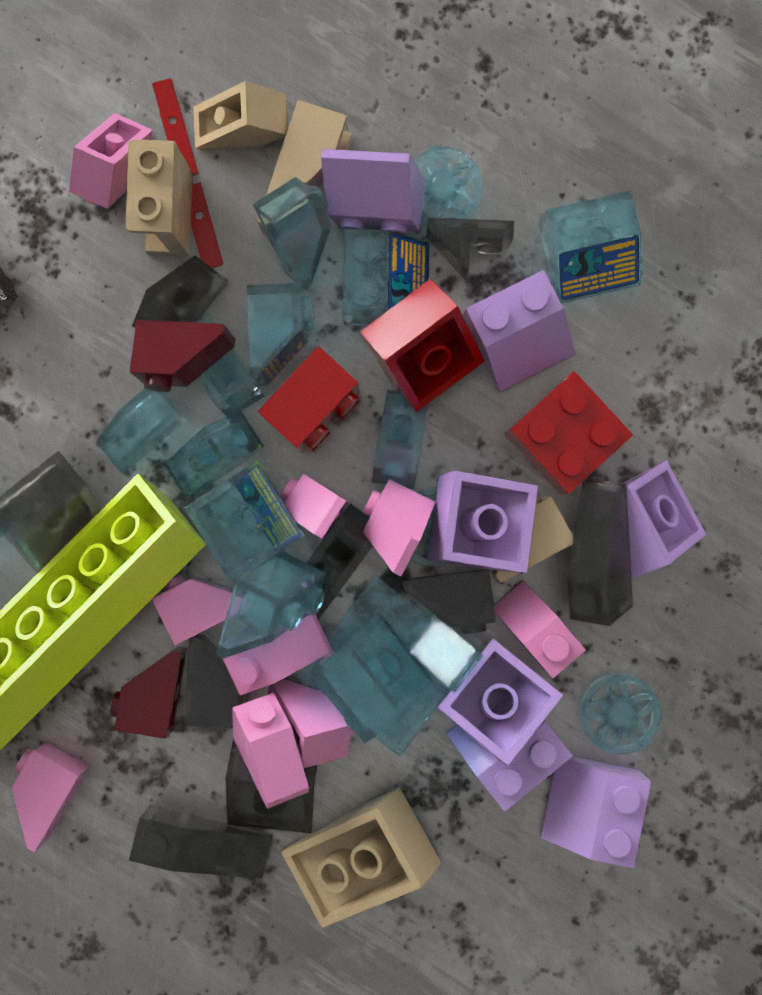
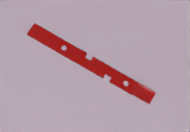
(202, 228)

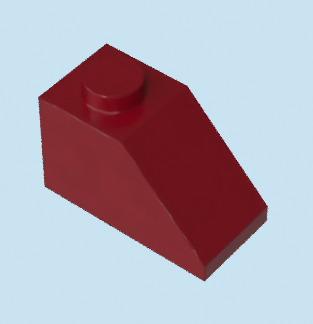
(176, 352)
(151, 699)

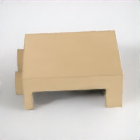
(159, 196)

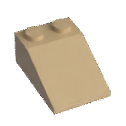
(362, 859)

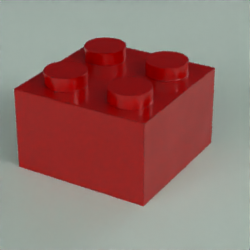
(423, 345)
(312, 401)
(568, 434)

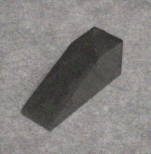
(341, 553)
(600, 555)
(198, 845)

